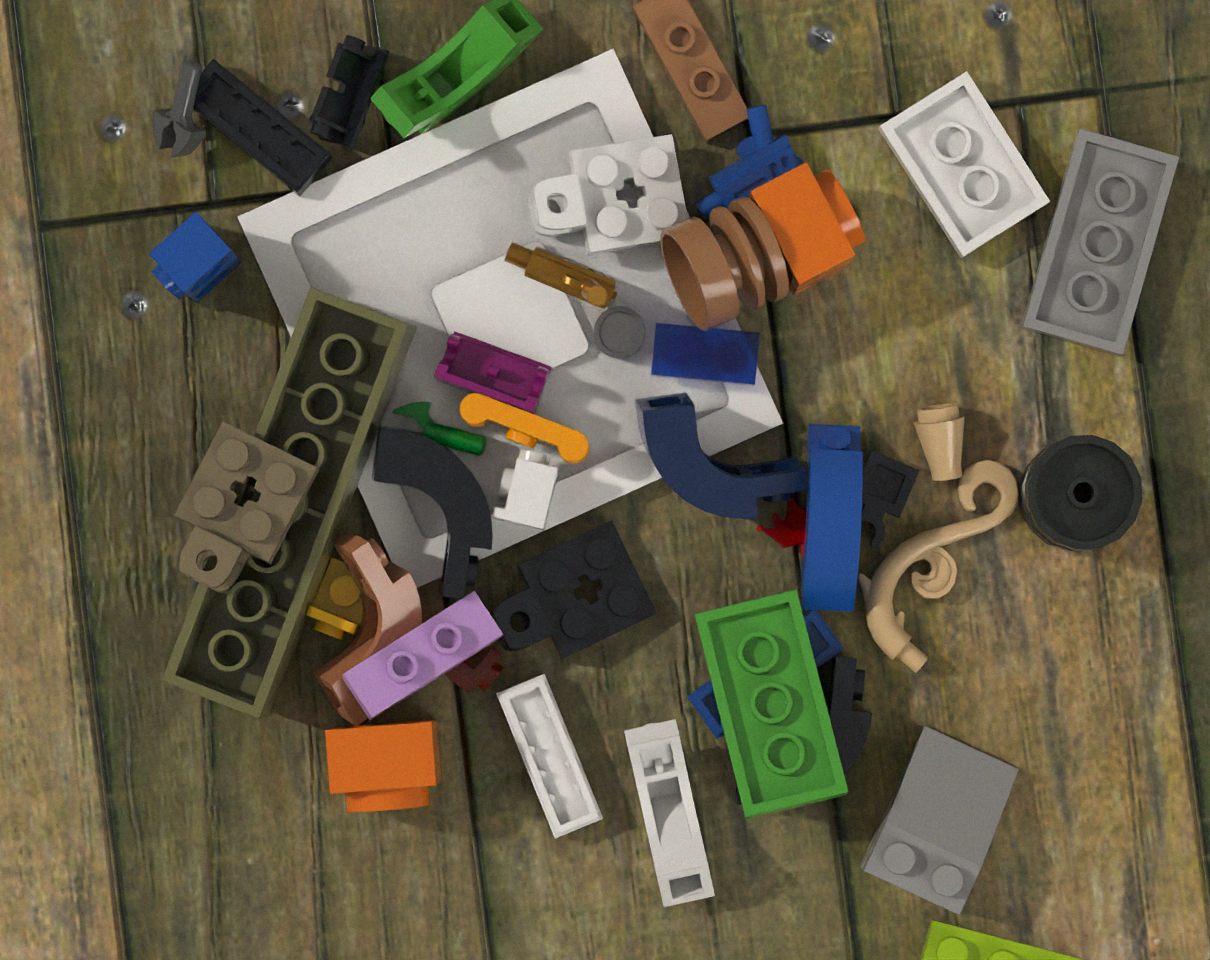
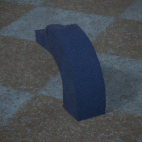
(722, 489)

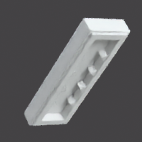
(549, 756)

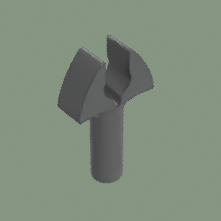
(175, 126)

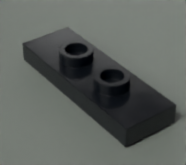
(258, 129)

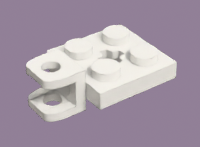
(590, 198)

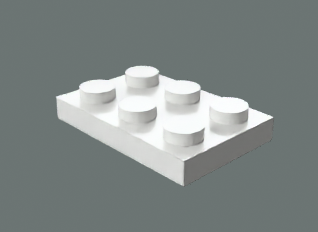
(964, 164)

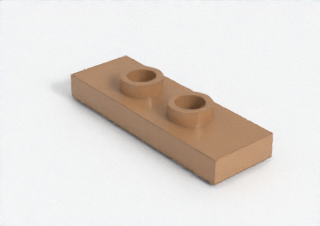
(692, 65)

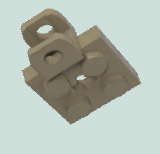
(234, 530)

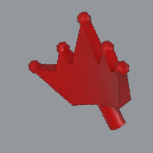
(790, 531)

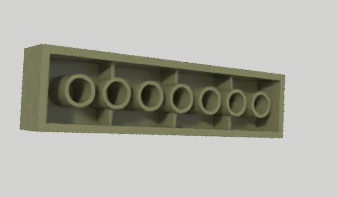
(327, 414)

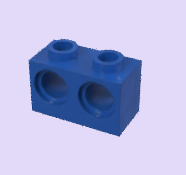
(193, 259)

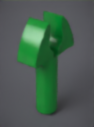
(446, 435)

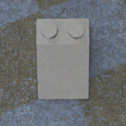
(940, 820)

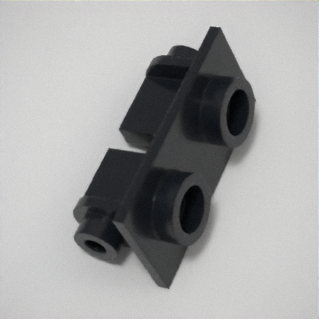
(342, 113)

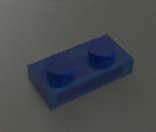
(705, 355)

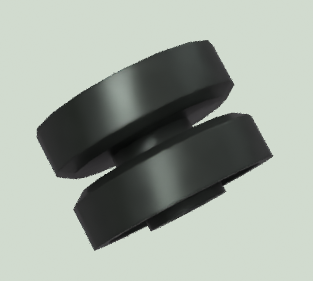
(1110, 502)

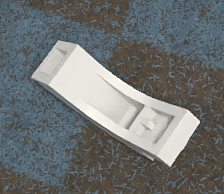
(669, 813)

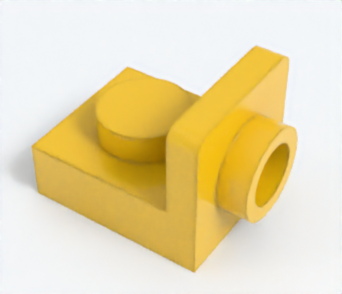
(337, 602)

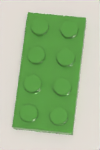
(771, 704)

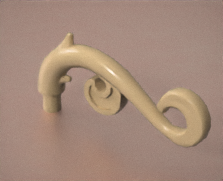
(878, 593)

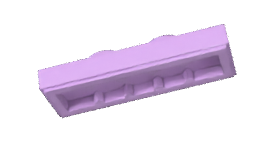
(422, 655)

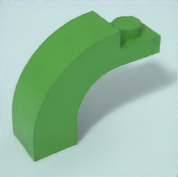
(458, 68)

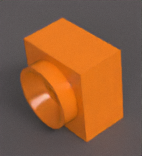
(810, 223)
(383, 764)

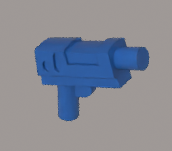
(759, 163)

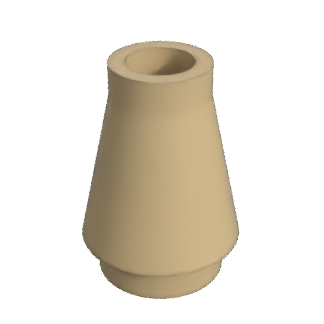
(941, 437)

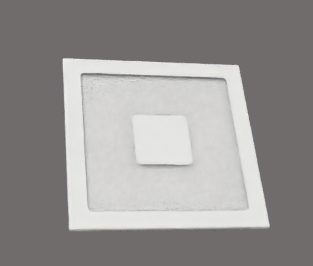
(427, 244)

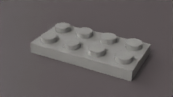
(1100, 242)

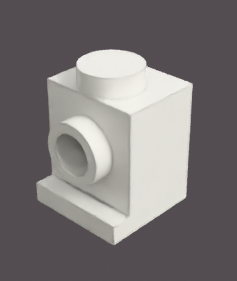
(527, 490)

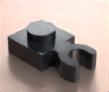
(884, 491)

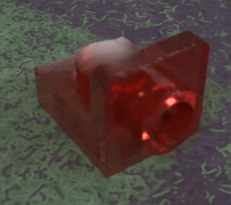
(482, 676)

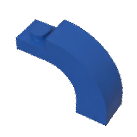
(832, 518)

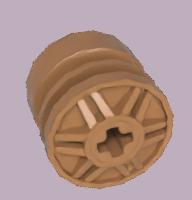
(724, 263)

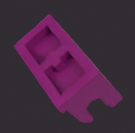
(492, 372)

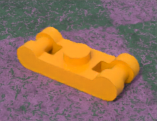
(524, 427)

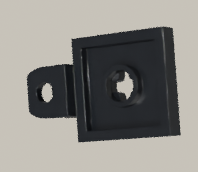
(549, 600)

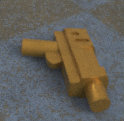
(563, 274)

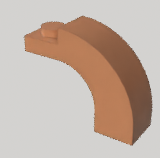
(389, 612)

